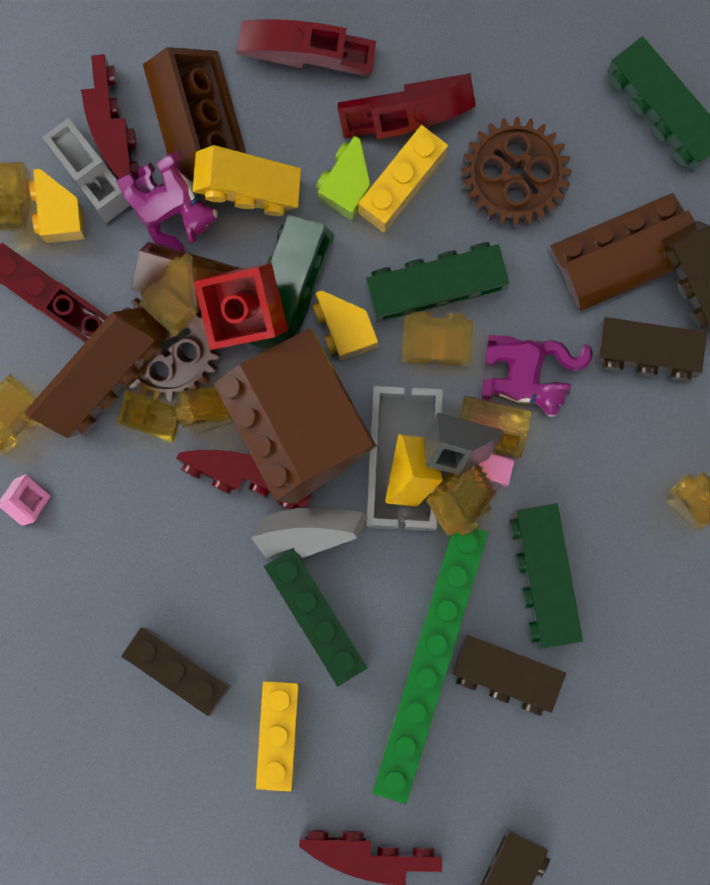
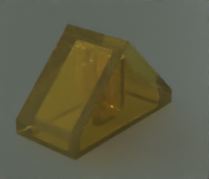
(147, 417)

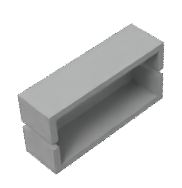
(392, 417)

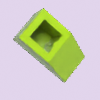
(347, 180)

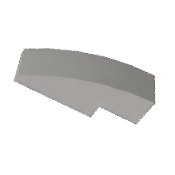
(86, 169)
(307, 530)

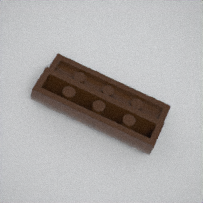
(619, 251)

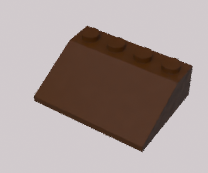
(294, 416)

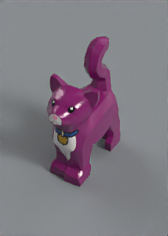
(159, 202)
(524, 371)

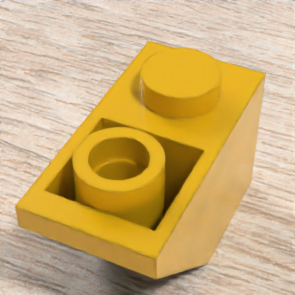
(58, 211)
(347, 326)

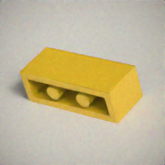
(402, 179)
(246, 180)
(277, 736)

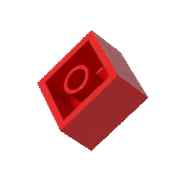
(241, 306)

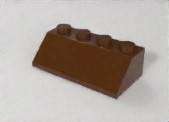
(192, 103)
(98, 373)

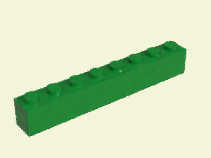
(429, 665)

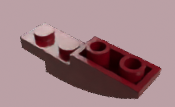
(306, 42)
(405, 111)
(110, 134)
(48, 295)
(229, 472)
(354, 857)

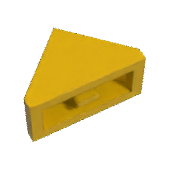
(409, 477)

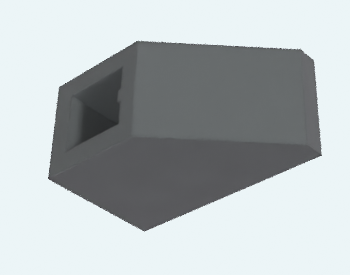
(458, 444)

